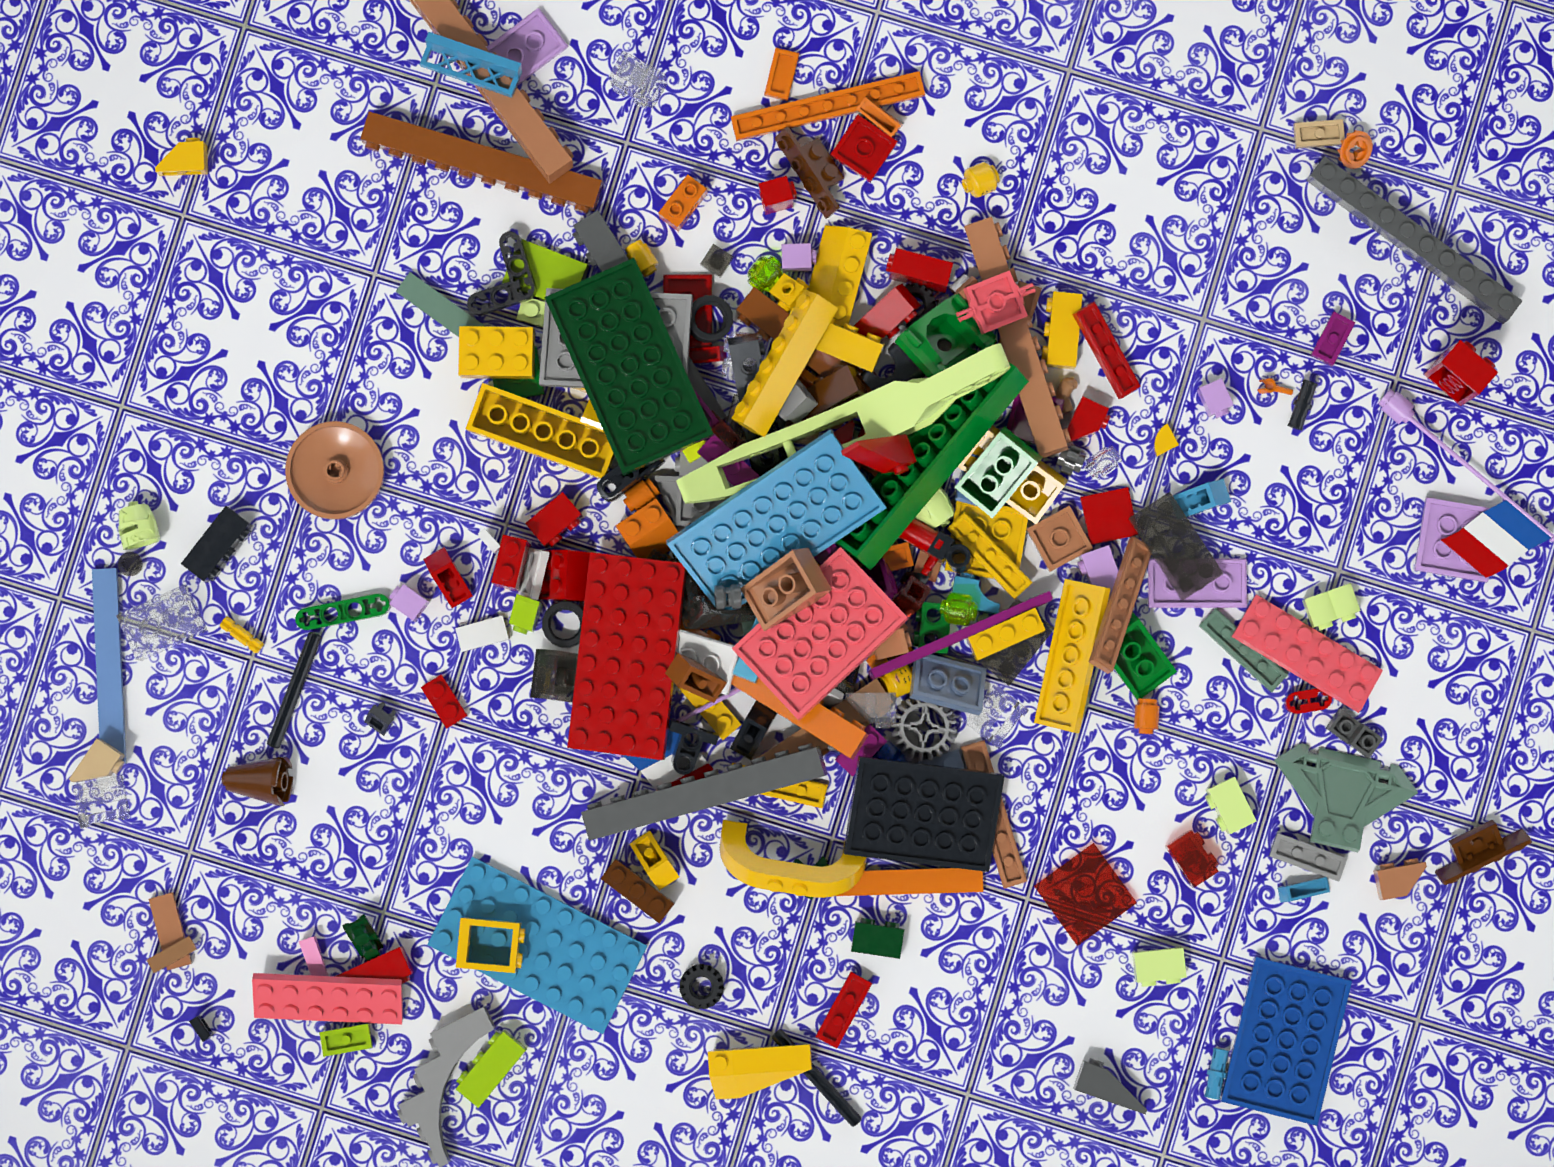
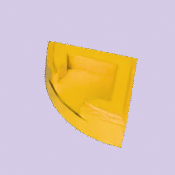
(1164, 441)

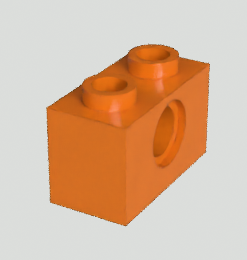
(682, 203)

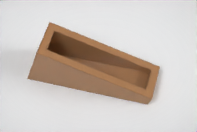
(171, 954)

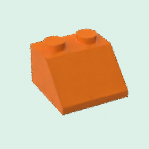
(647, 530)

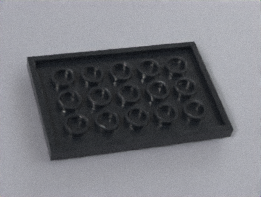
(923, 813)

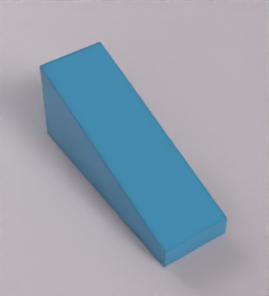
(1303, 890)

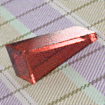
(726, 434)

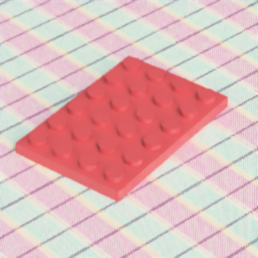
(825, 641)

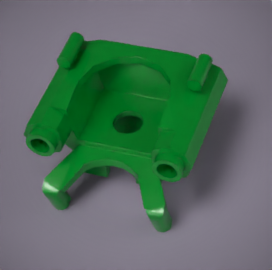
(941, 323)

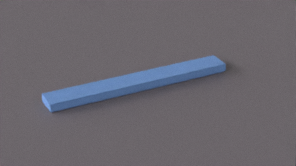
(108, 658)

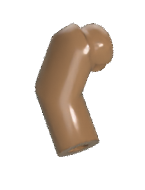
(1063, 392)

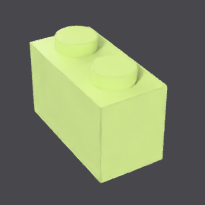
(1230, 806)
(1159, 965)

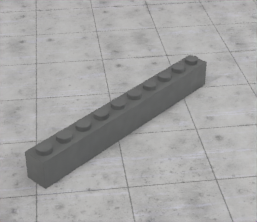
(1414, 240)
(607, 253)
(704, 793)

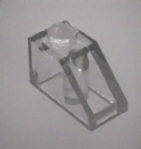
(874, 707)

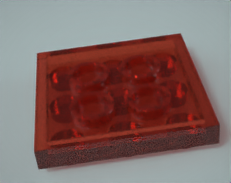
(1085, 894)

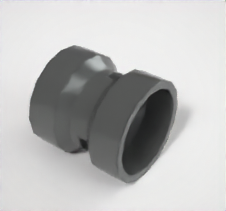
(733, 596)

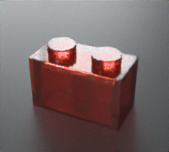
(1192, 858)

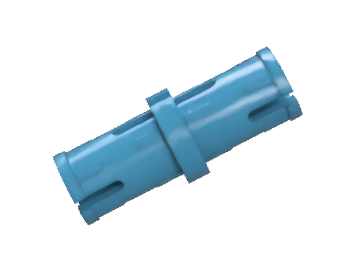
(1216, 1073)

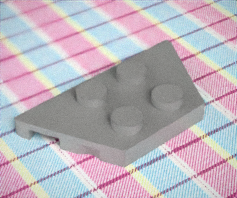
(680, 512)

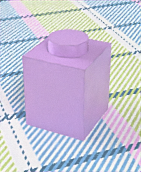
(797, 257)
(1215, 398)
(408, 602)

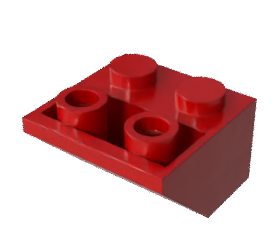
(565, 576)

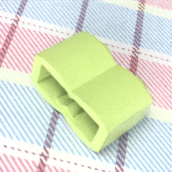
(1331, 606)

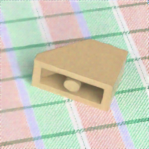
(99, 762)

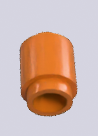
(640, 495)
(1146, 716)

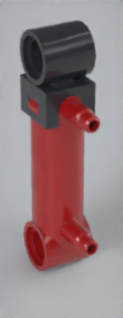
(937, 546)

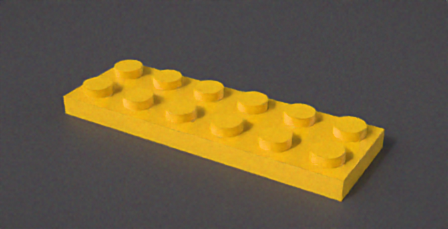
(1068, 665)

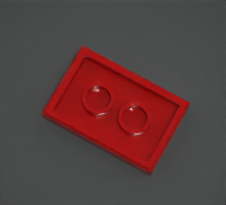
(697, 286)

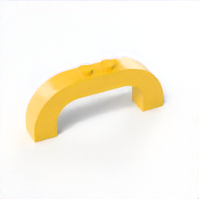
(783, 875)

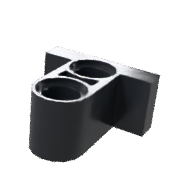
(690, 751)

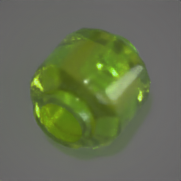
(764, 273)
(959, 609)

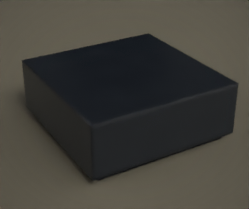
(201, 1028)

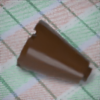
(261, 780)

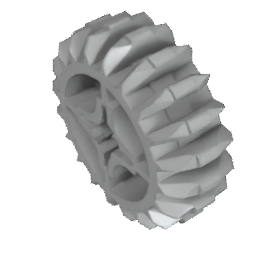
(921, 749)

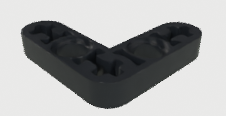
(512, 287)

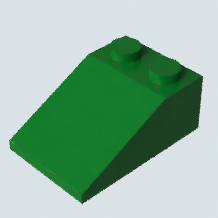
(1141, 660)

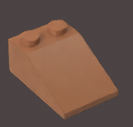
(786, 588)

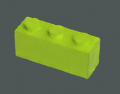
(490, 1068)

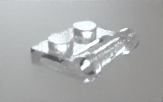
(994, 704)
(99, 793)

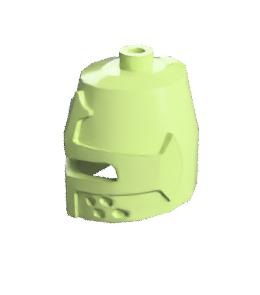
(937, 510)
(137, 526)

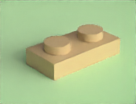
(1318, 133)

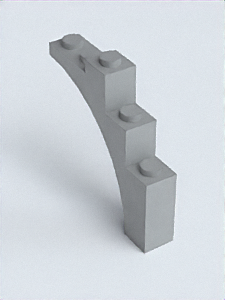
(433, 1076)

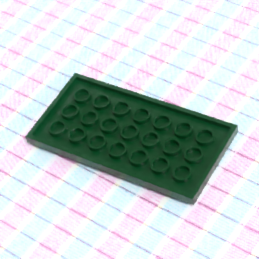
(629, 366)

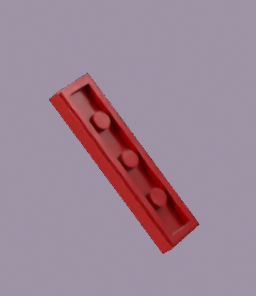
(1106, 350)

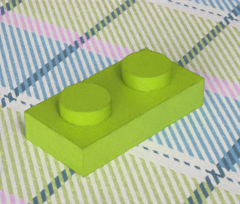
(346, 1039)

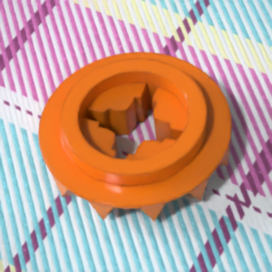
(1359, 156)

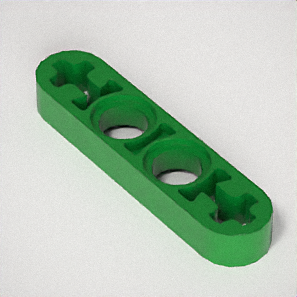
(343, 614)

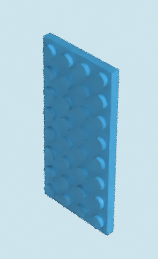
(794, 506)
(567, 955)

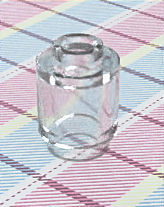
(1102, 462)

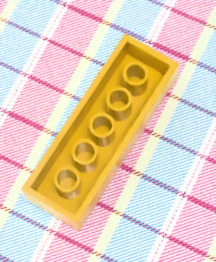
(540, 431)

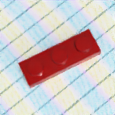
(843, 1010)

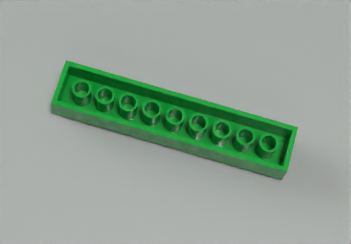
(938, 453)

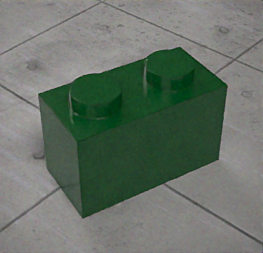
(877, 939)

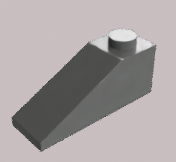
(1102, 1084)

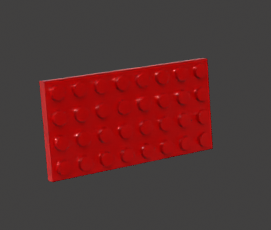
(623, 656)

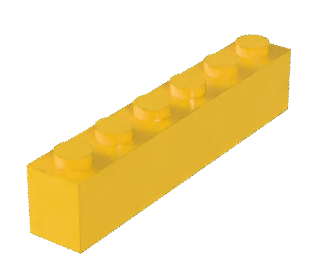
(784, 363)

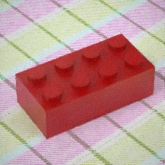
(1461, 372)

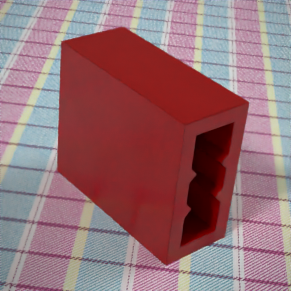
(919, 269)
(510, 563)

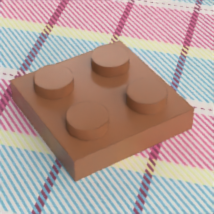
(1059, 538)

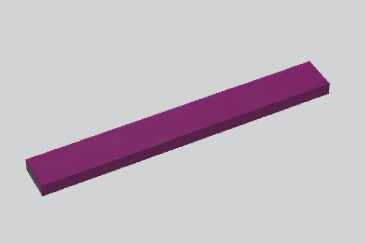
(959, 635)

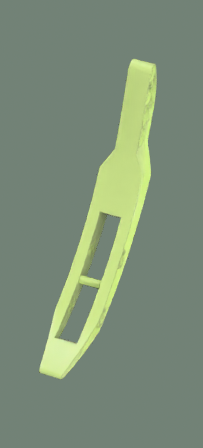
(885, 412)

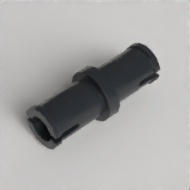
(1302, 405)

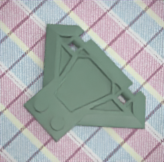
(1343, 792)

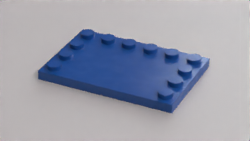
(1286, 1041)

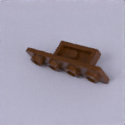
(813, 168)
(1478, 849)

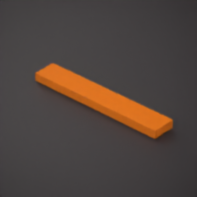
(917, 882)

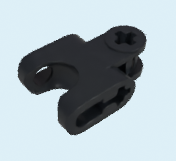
(904, 370)
(624, 483)

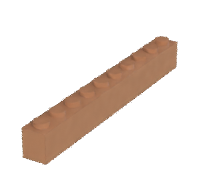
(516, 113)
(1020, 346)

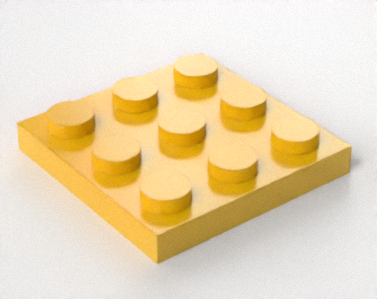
(1005, 529)

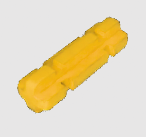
(241, 635)

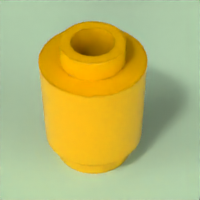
(644, 257)

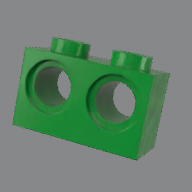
(938, 628)

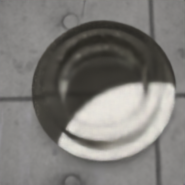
(130, 564)

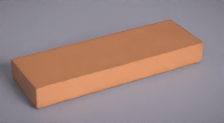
(168, 925)

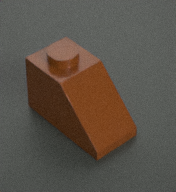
(695, 678)

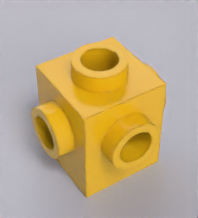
(787, 291)

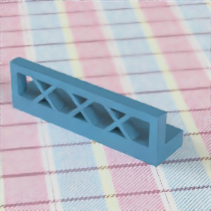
(473, 56)

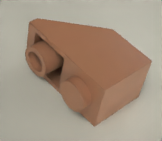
(894, 645)
(1398, 880)

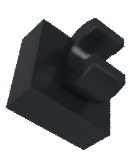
(379, 719)

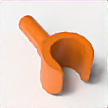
(1272, 387)

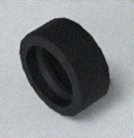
(727, 314)
(546, 623)

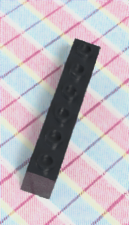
(741, 349)

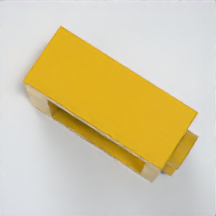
(464, 945)

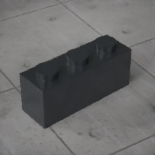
(217, 545)

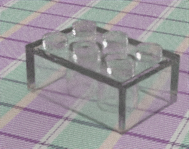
(162, 623)

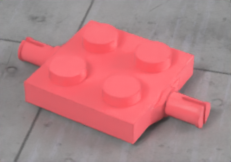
(995, 302)

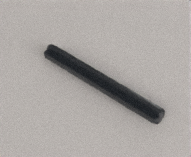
(294, 690)
(823, 1085)

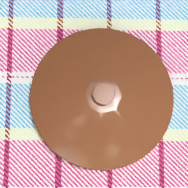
(334, 470)

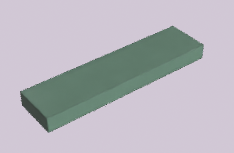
(435, 304)
(1260, 667)

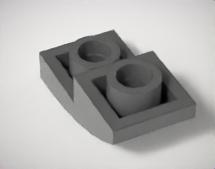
(1354, 733)

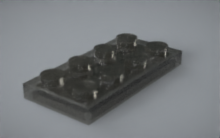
(1175, 546)

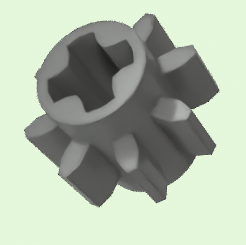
(1071, 460)

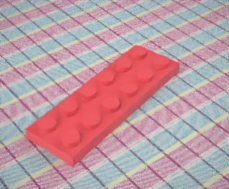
(1307, 653)
(327, 998)

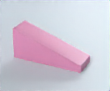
(313, 956)

